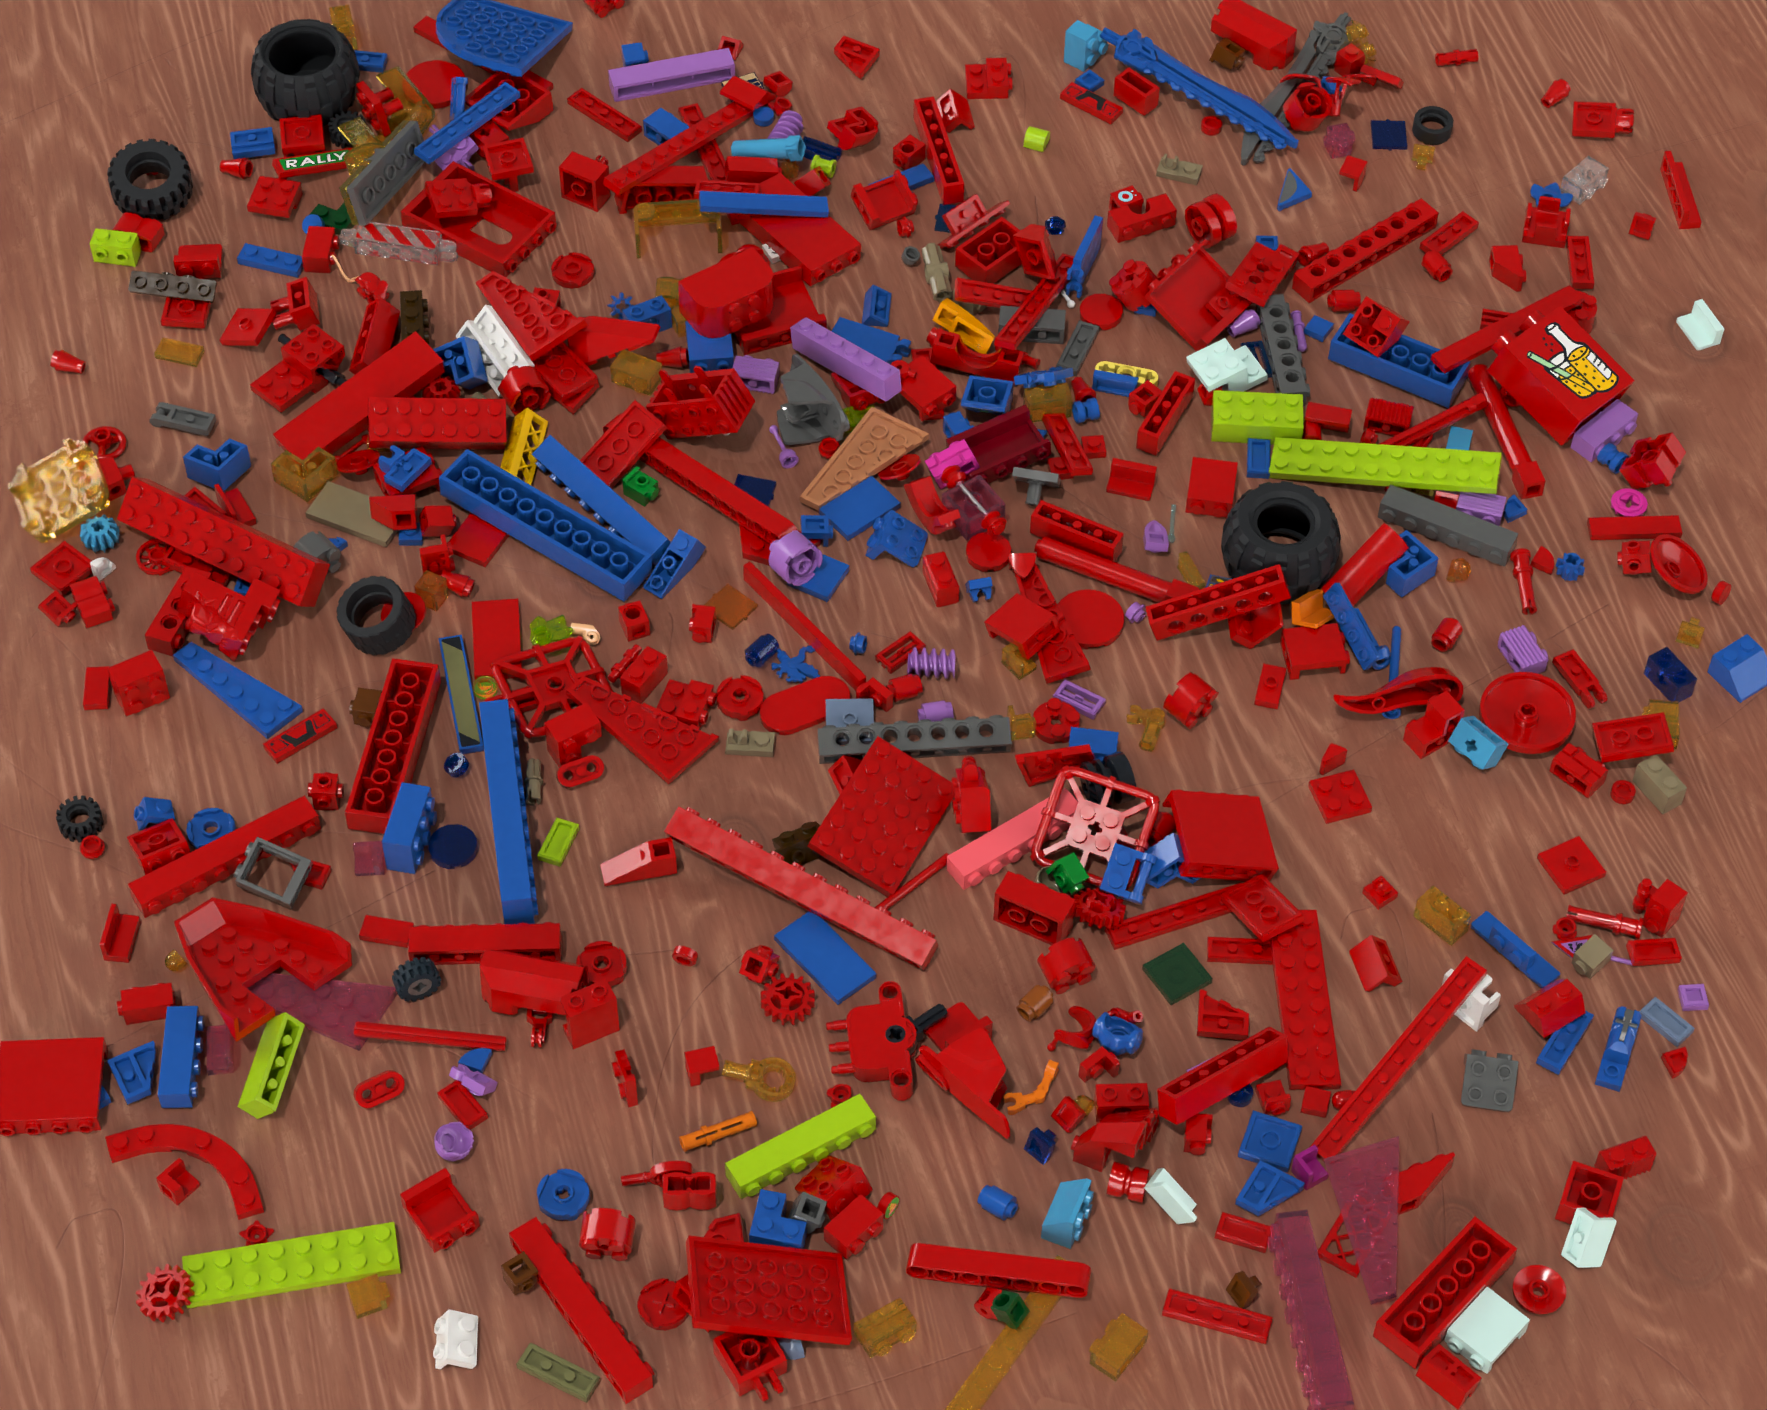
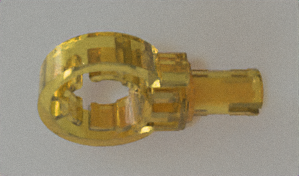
(753, 1076)

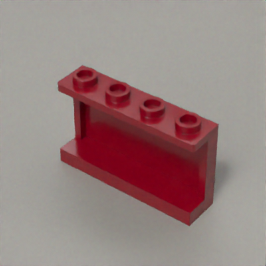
(1004, 444)

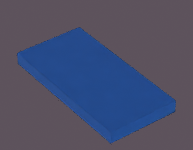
(825, 957)

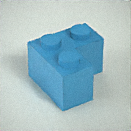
(1083, 45)

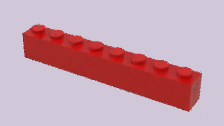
(221, 857)
(582, 1311)

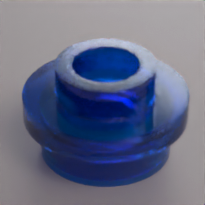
(1055, 225)

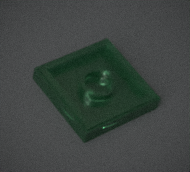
(1177, 974)

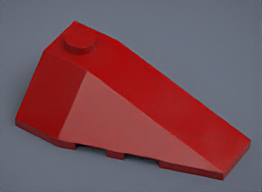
(609, 336)

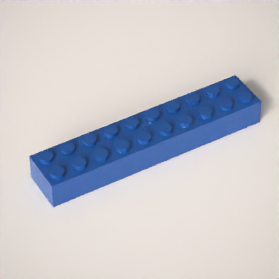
(545, 525)
(508, 812)

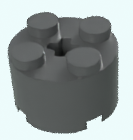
(321, 548)

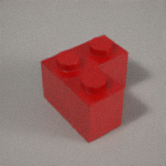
(1435, 727)
(571, 731)

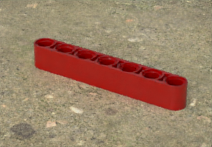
(998, 1270)

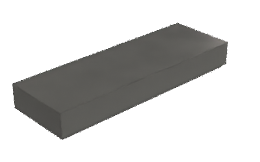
(1078, 346)

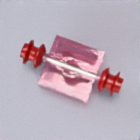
(976, 501)

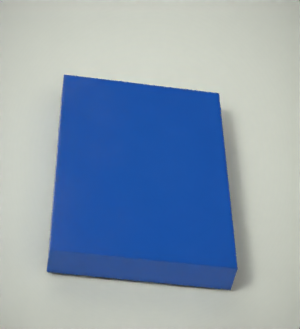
(859, 507)

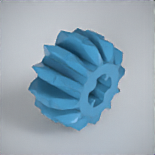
(99, 533)

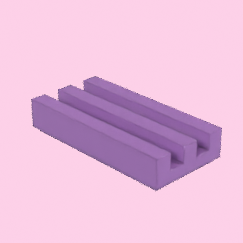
(1077, 700)

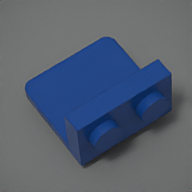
(897, 537)

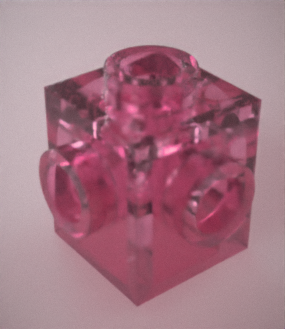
(1339, 140)

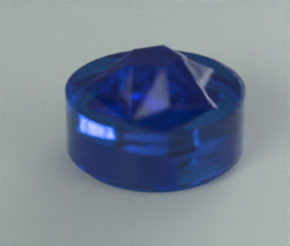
(456, 764)
(1242, 1097)

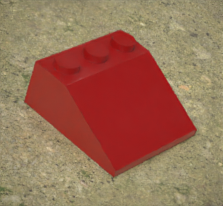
(528, 109)

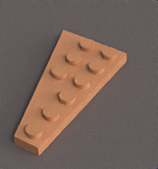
(866, 451)

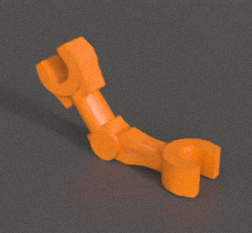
(1038, 1096)

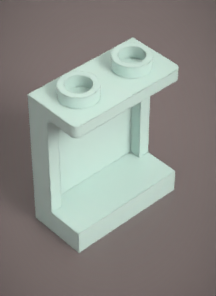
(1486, 1330)

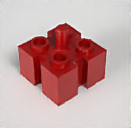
(1653, 461)

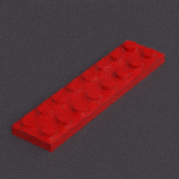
(1305, 1006)

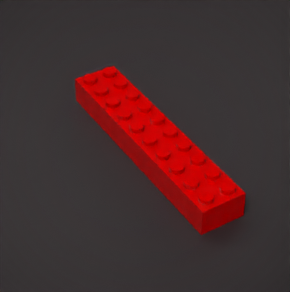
(222, 541)

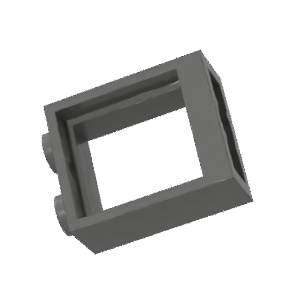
(296, 883)

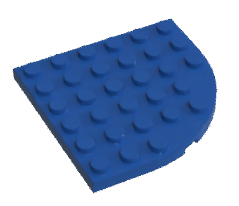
(498, 34)

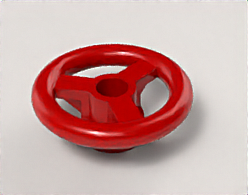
(104, 439)

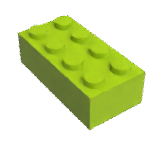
(1255, 416)

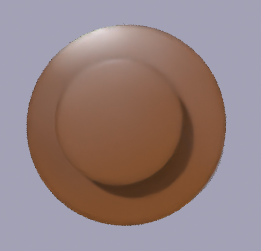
(1035, 1002)

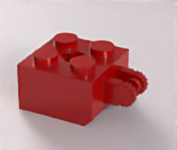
(971, 797)
(752, 1371)

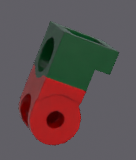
(1002, 1306)

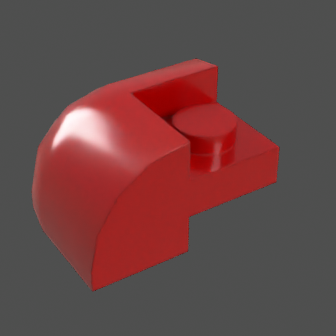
(854, 129)

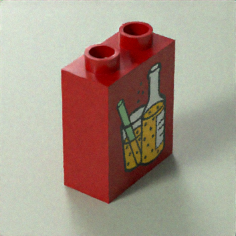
(1558, 372)

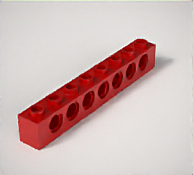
(1364, 250)

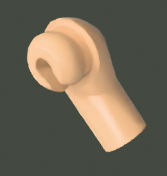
(588, 631)

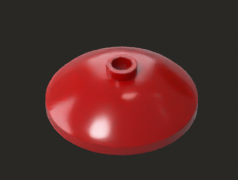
(1678, 564)

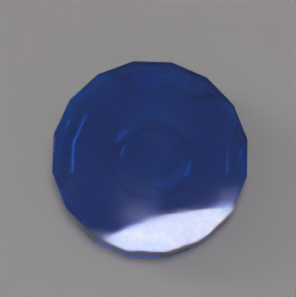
(452, 846)

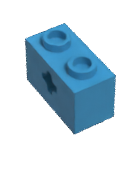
(1477, 742)

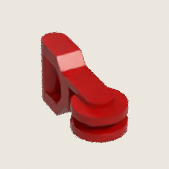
(538, 1024)

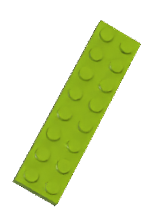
(292, 1264)

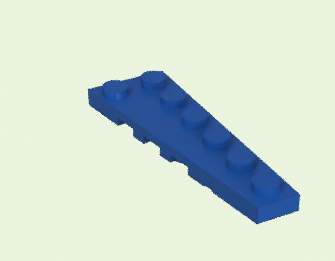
(248, 697)

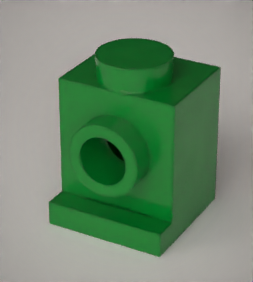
(640, 487)
(1068, 873)

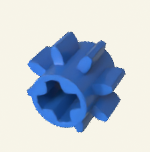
(617, 301)
(1570, 566)

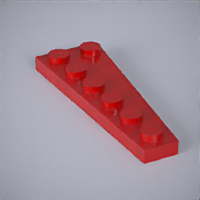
(1062, 654)

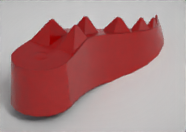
(1405, 690)

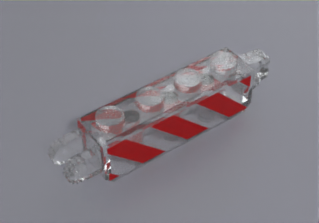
(399, 243)

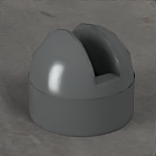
(910, 255)

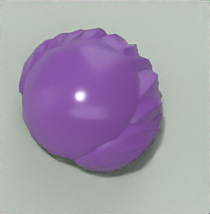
(453, 1141)

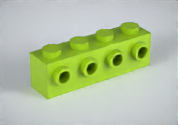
(271, 1065)

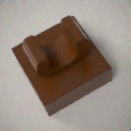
(1243, 1289)

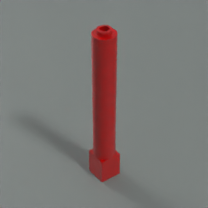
(1526, 474)
(1110, 571)

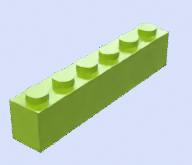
(800, 1146)

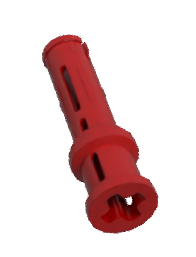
(1523, 572)
(1617, 923)

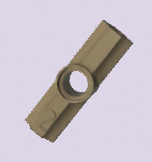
(936, 272)

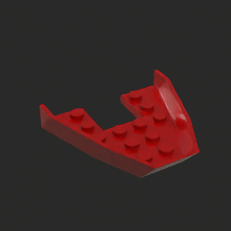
(242, 943)

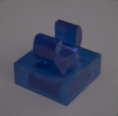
(1040, 1144)

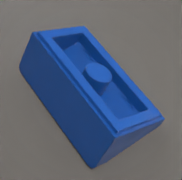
(876, 307)

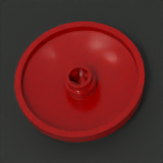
(1528, 712)

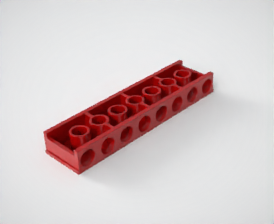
(345, 410)

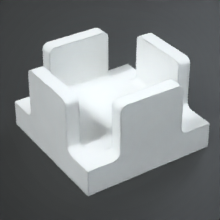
(1477, 1005)

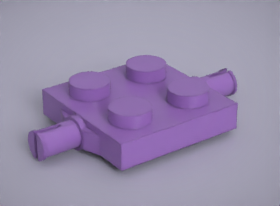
(459, 153)

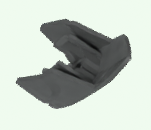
(811, 407)

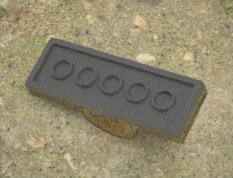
(380, 171)

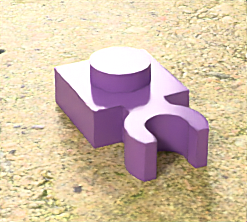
(476, 1082)

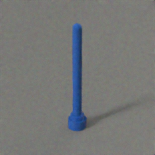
(1394, 666)

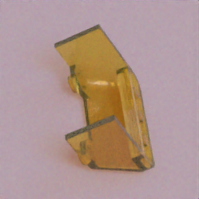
(414, 103)
(673, 213)

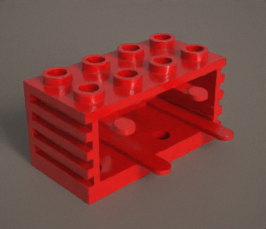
(701, 403)

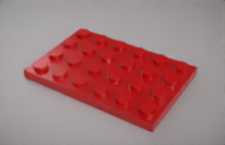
(883, 817)
(767, 1290)

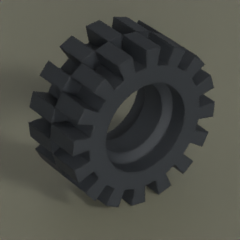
(335, 135)
(75, 808)

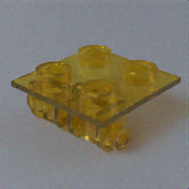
(1360, 32)

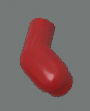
(1133, 1017)

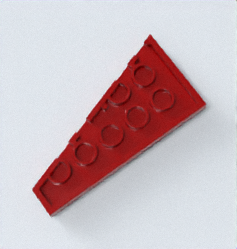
(529, 317)
(647, 732)

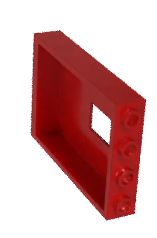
(520, 216)

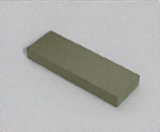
(558, 1372)

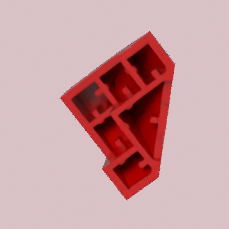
(1117, 1132)

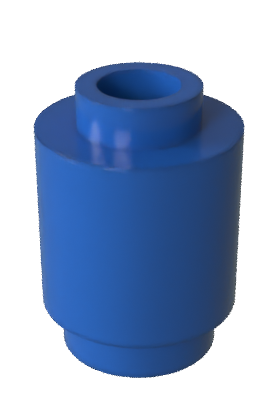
(998, 1202)

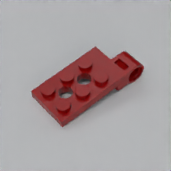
(1275, 266)

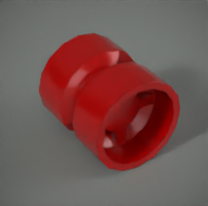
(1128, 1182)

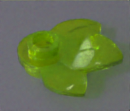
(549, 631)

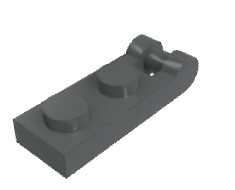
(183, 419)

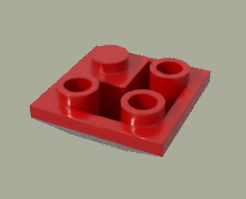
(1375, 327)

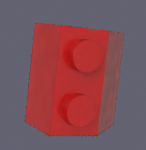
(1036, 251)
(1552, 1007)

